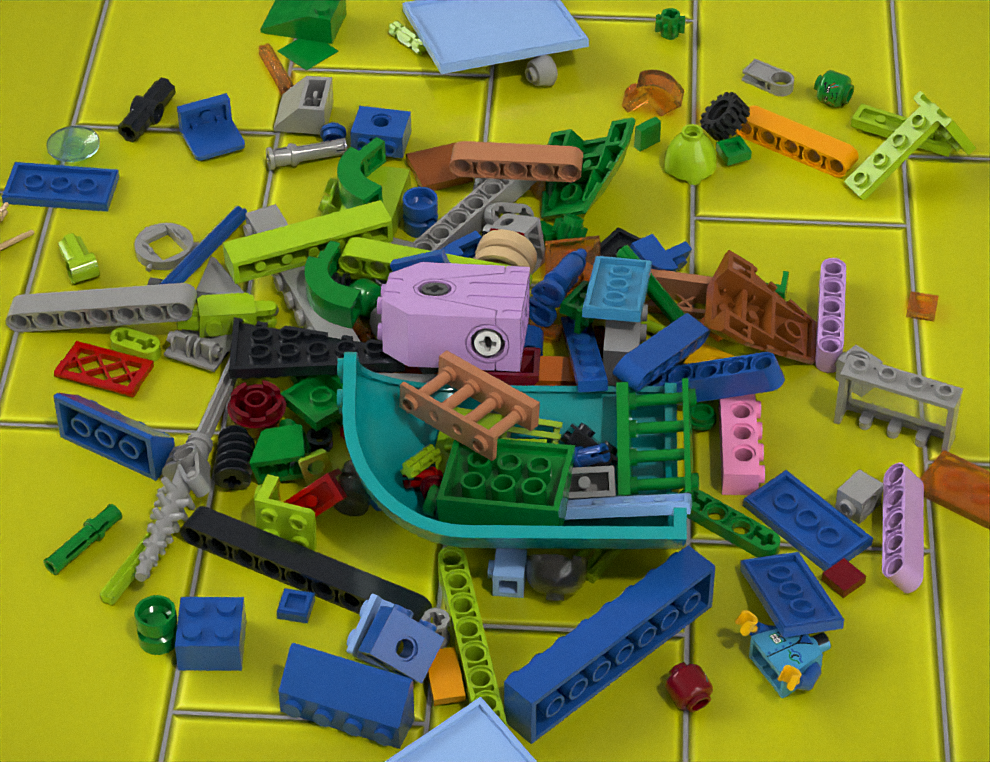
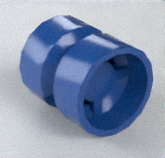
(419, 210)

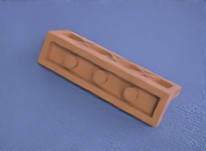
(684, 288)

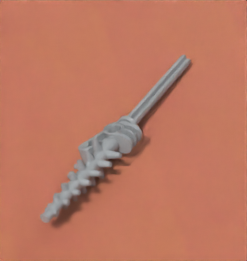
(184, 471)

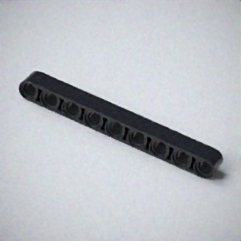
(294, 563)

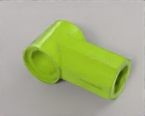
(79, 262)

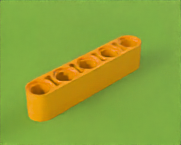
(798, 142)

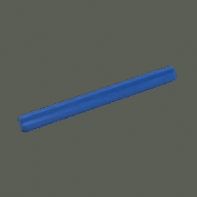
(206, 247)

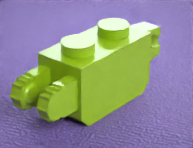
(216, 313)

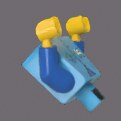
(787, 661)

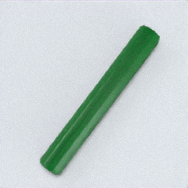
(656, 290)

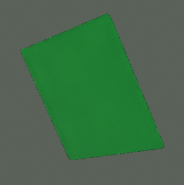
(307, 52)

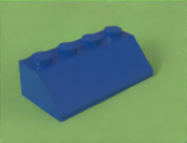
(112, 435)
(347, 696)

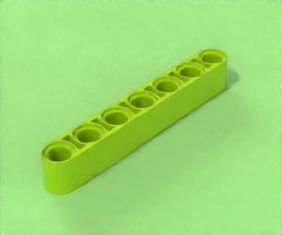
(374, 257)

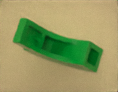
(353, 171)
(326, 297)

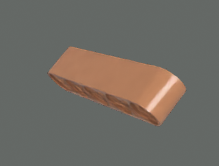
(516, 161)

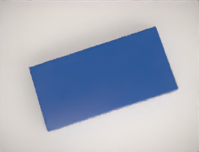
(61, 186)
(807, 521)
(791, 594)

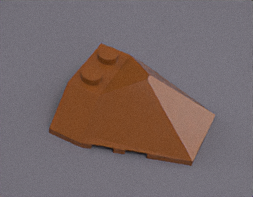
(752, 314)

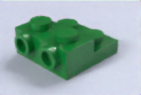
(315, 400)

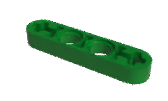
(731, 520)

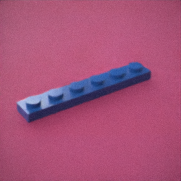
(584, 357)

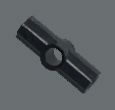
(146, 109)

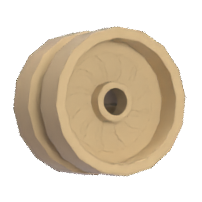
(506, 248)

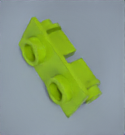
(331, 202)

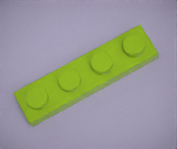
(885, 123)

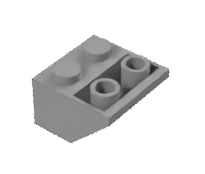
(306, 106)

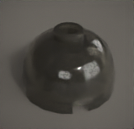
(556, 574)

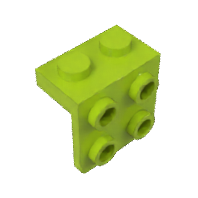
(282, 518)

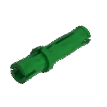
(93, 531)

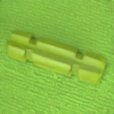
(407, 37)
(420, 461)

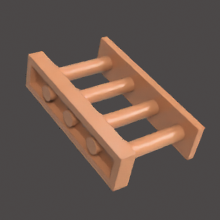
(472, 383)

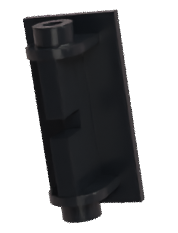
(583, 437)

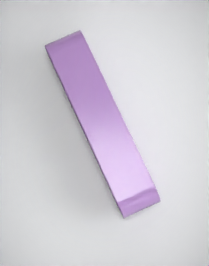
(830, 314)
(903, 528)

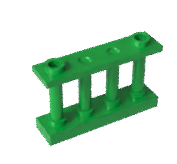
(627, 429)

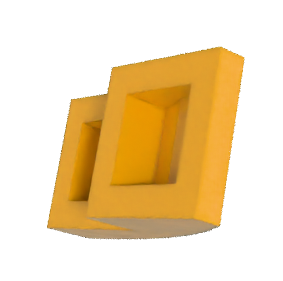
(446, 678)

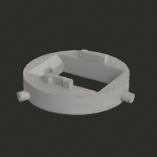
(149, 258)

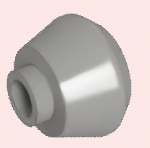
(541, 71)

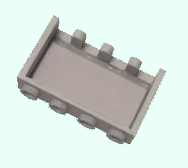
(898, 399)

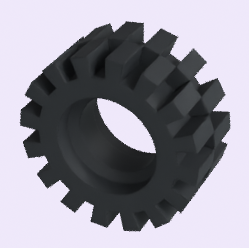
(724, 116)

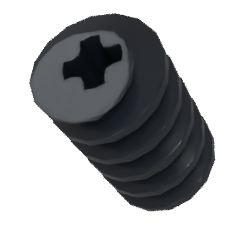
(233, 458)

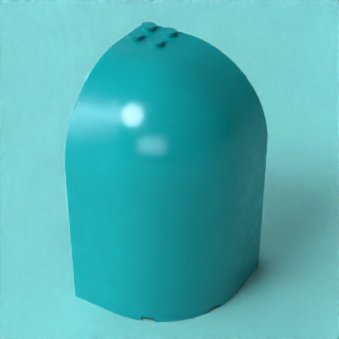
(385, 436)

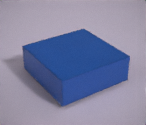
(295, 605)

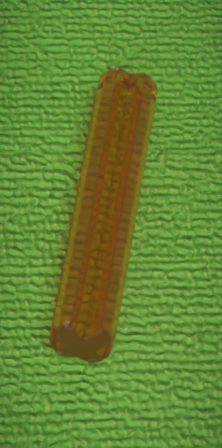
(275, 68)

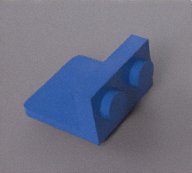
(209, 127)

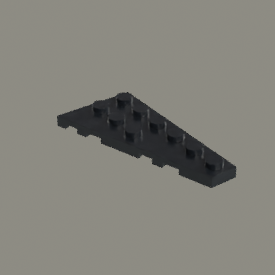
(297, 351)

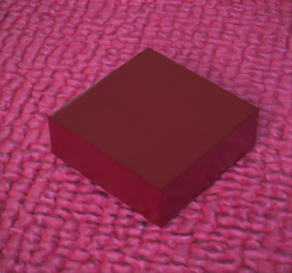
(843, 577)

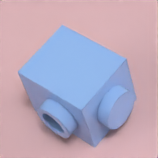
(508, 572)

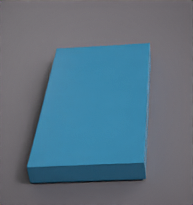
(617, 289)

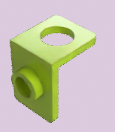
(320, 465)

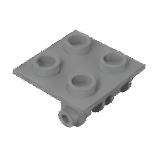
(198, 351)

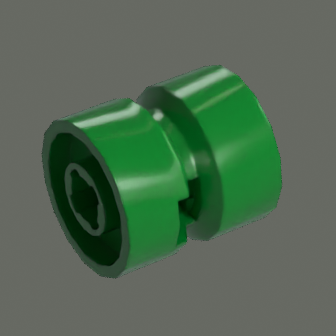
(156, 624)

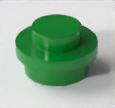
(703, 417)

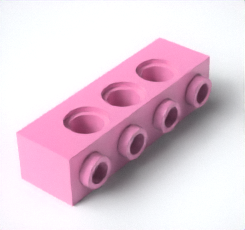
(740, 445)

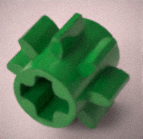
(670, 23)
(569, 227)

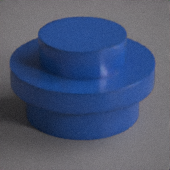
(332, 131)

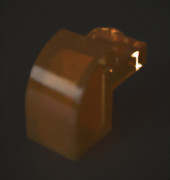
(654, 88)

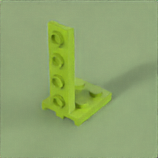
(904, 142)

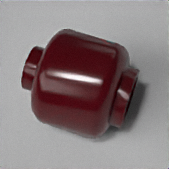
(689, 687)

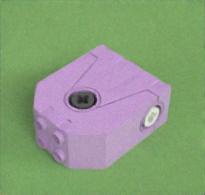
(458, 309)

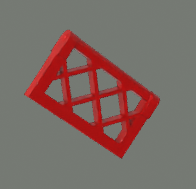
(96, 354)

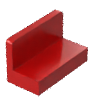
(320, 494)

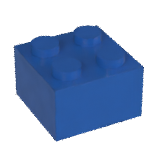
(211, 633)

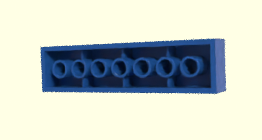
(608, 644)

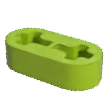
(135, 343)

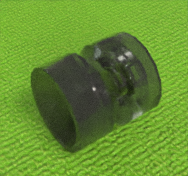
(358, 499)

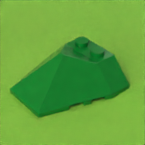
(600, 164)

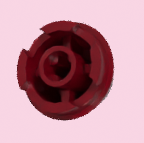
(256, 407)

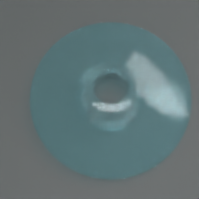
(73, 144)

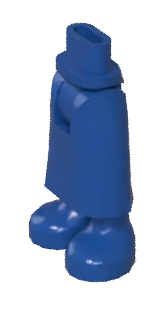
(554, 287)

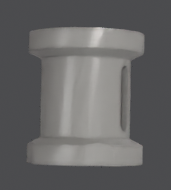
(440, 620)

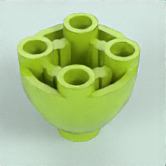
(690, 155)

